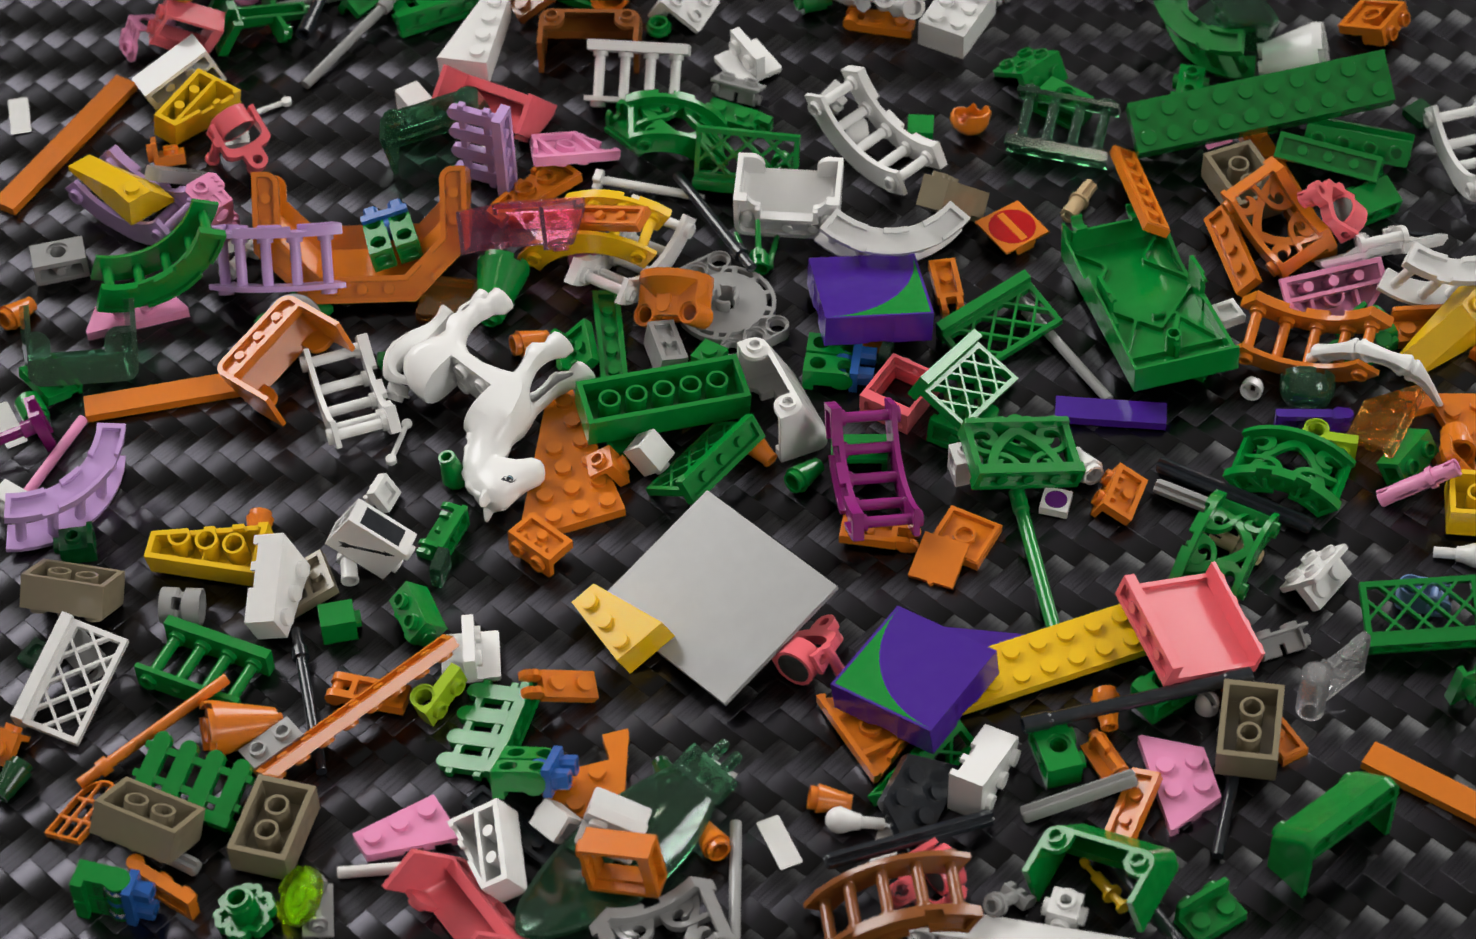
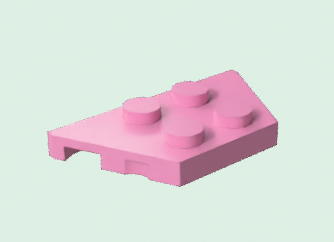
(568, 148)
(145, 317)
(1187, 780)

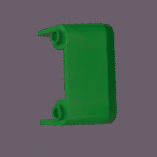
(1326, 821)
(1144, 861)

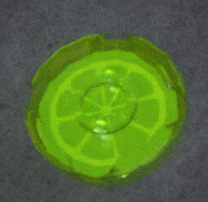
(300, 896)

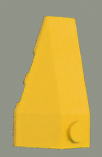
(1447, 331)

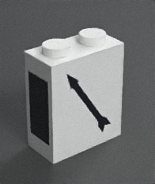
(372, 539)

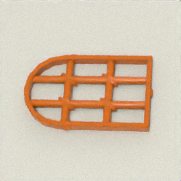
(74, 817)

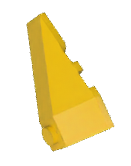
(123, 191)

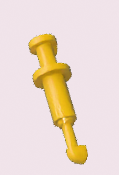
(1110, 892)

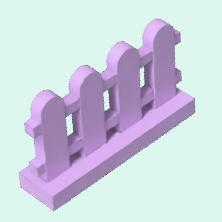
(495, 136)

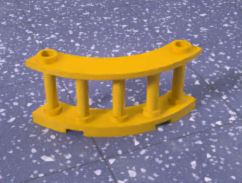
(606, 243)

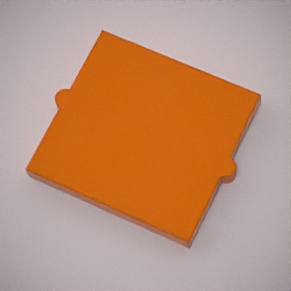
(938, 560)

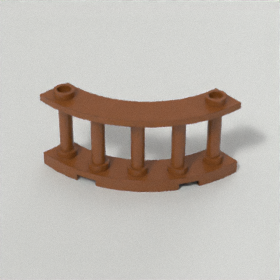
(896, 923)

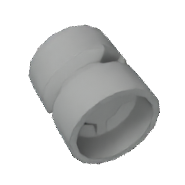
(192, 604)

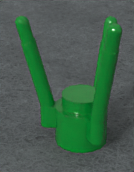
(759, 256)

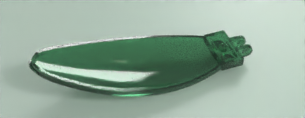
(681, 807)

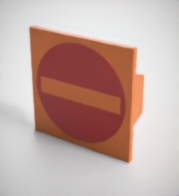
(1012, 228)

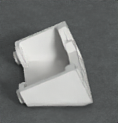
(785, 200)
(769, 376)

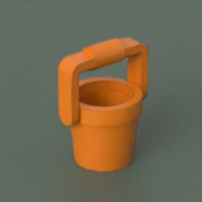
(1457, 444)

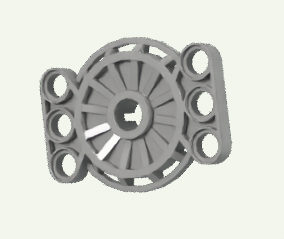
(750, 311)

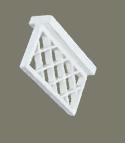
(44, 675)

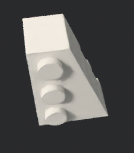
(172, 69)
(276, 586)

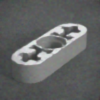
(172, 174)

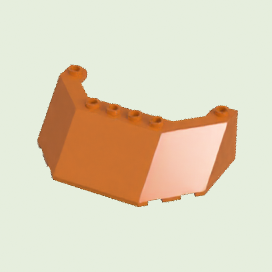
(350, 254)

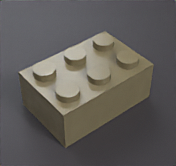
(1230, 165)
(72, 589)
(1249, 729)
(147, 820)
(273, 827)

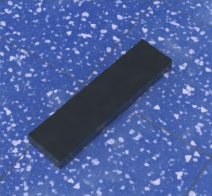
(535, 845)

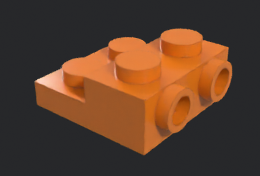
(1376, 21)

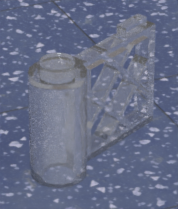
(1324, 680)

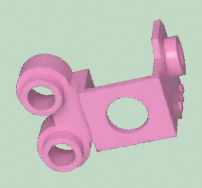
(129, 35)
(211, 188)

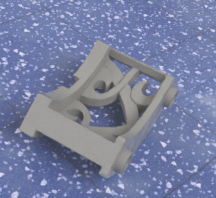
(683, 900)

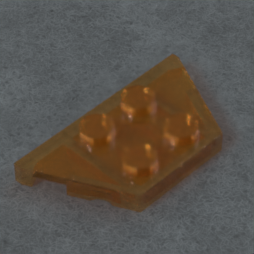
(1386, 418)

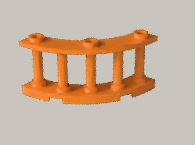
(1360, 321)

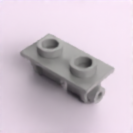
(747, 88)
(1290, 636)
(271, 743)
(323, 920)

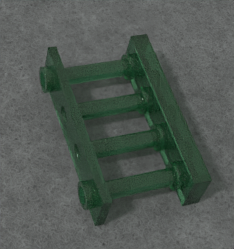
(1069, 151)

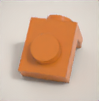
(610, 462)
(10, 741)

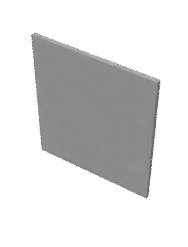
(723, 595)

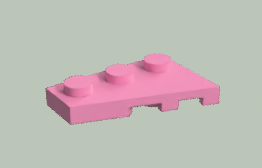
(413, 827)

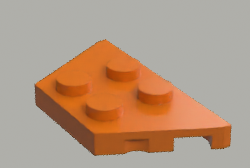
(870, 744)

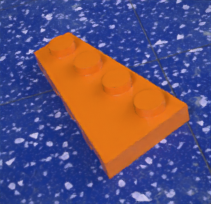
(543, 183)

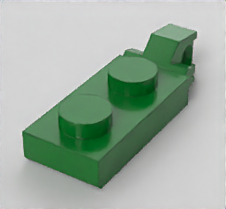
(743, 117)

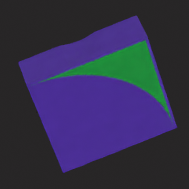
(870, 299)
(915, 679)

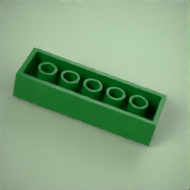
(662, 398)

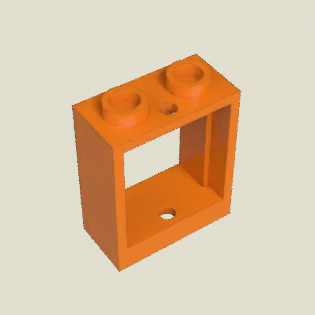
(640, 880)

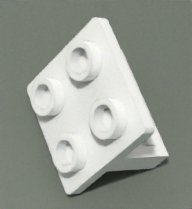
(747, 58)
(1318, 576)
(477, 652)
(614, 812)

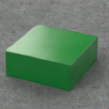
(921, 124)

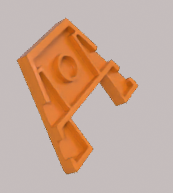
(1455, 408)
(604, 774)

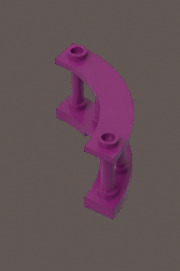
(844, 480)

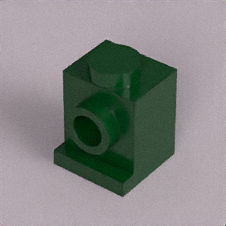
(76, 544)

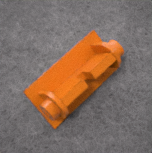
(1102, 755)

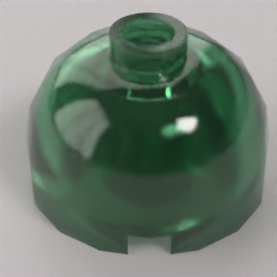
(1306, 388)

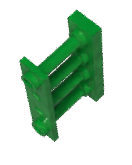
(203, 642)

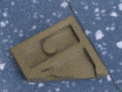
(319, 584)

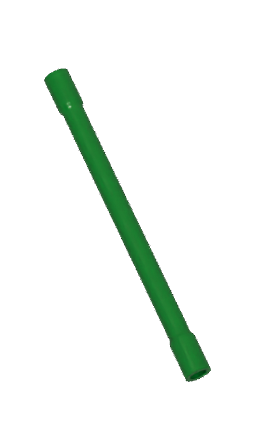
(1021, 511)

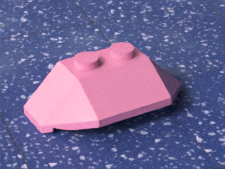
(1334, 288)

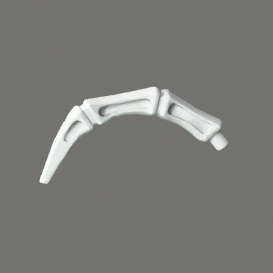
(1369, 352)

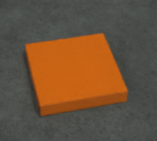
(970, 529)

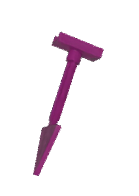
(35, 424)

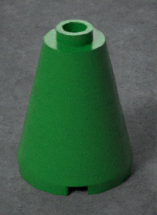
(501, 271)

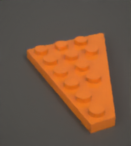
(568, 495)

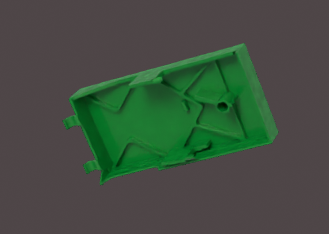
(1147, 302)

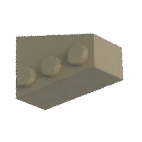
(941, 188)

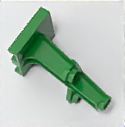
(253, 16)

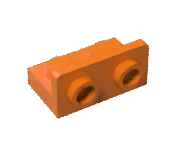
(169, 156)
(1411, 319)
(1119, 494)
(538, 543)

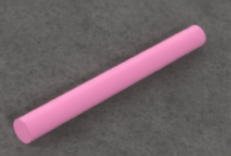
(56, 453)

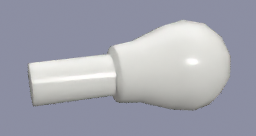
(1464, 554)
(844, 820)

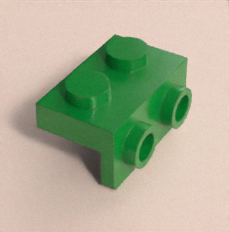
(584, 346)

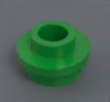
(658, 26)

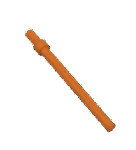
(104, 766)

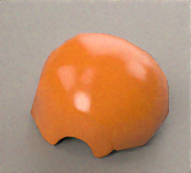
(970, 120)

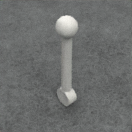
(286, 102)
(391, 458)

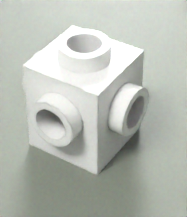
(1065, 908)

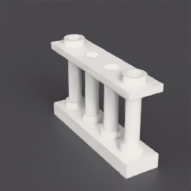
(626, 51)

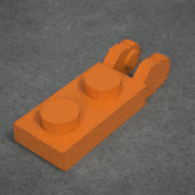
(946, 284)
(884, 537)
(559, 685)

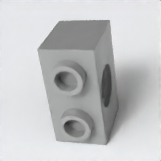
(59, 261)

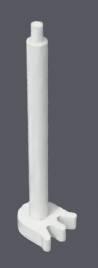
(599, 179)

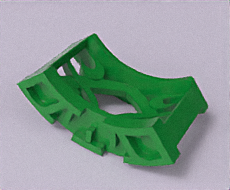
(659, 136)
(1303, 484)
(1248, 524)

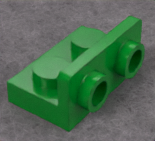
(1209, 911)

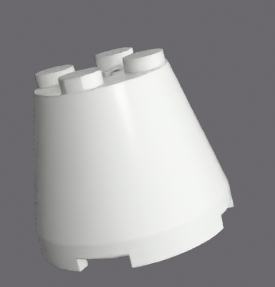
(1294, 49)

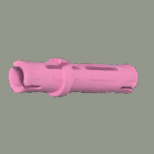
(1429, 478)

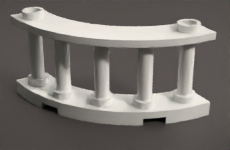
(921, 149)
(1457, 170)
(850, 237)
(596, 268)
(1443, 272)
(385, 414)

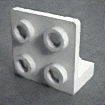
(690, 12)

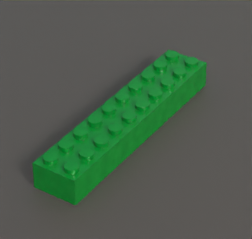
(1260, 104)

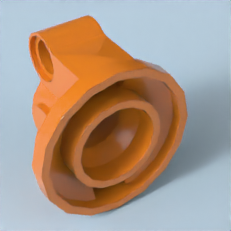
(675, 295)

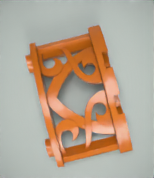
(1279, 183)

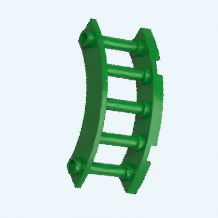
(1205, 45)
(190, 242)

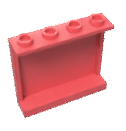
(1190, 626)

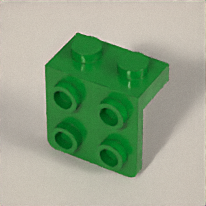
(1033, 66)

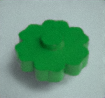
(245, 912)

